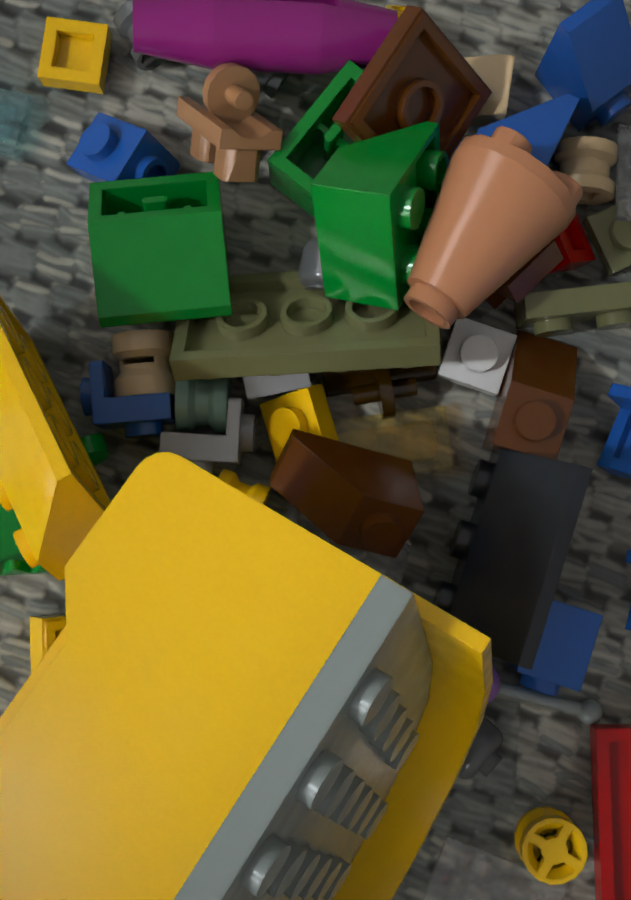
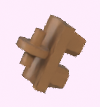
(227, 126)

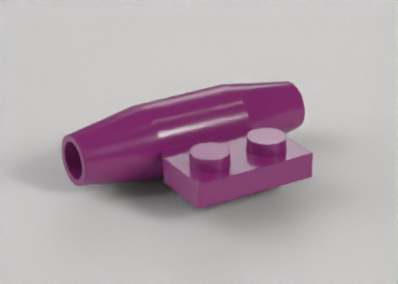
(262, 34)

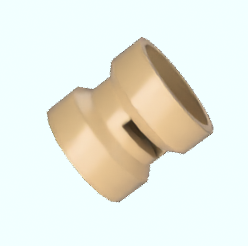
(143, 362)

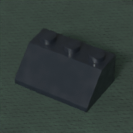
(513, 549)

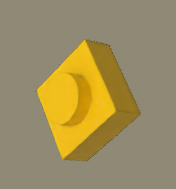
(75, 55)
(299, 410)

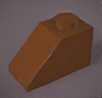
(534, 398)
(350, 492)

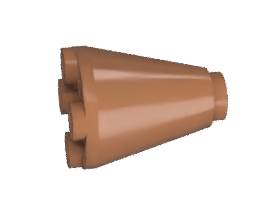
(486, 224)

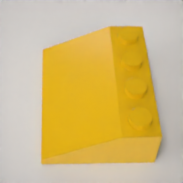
(42, 457)

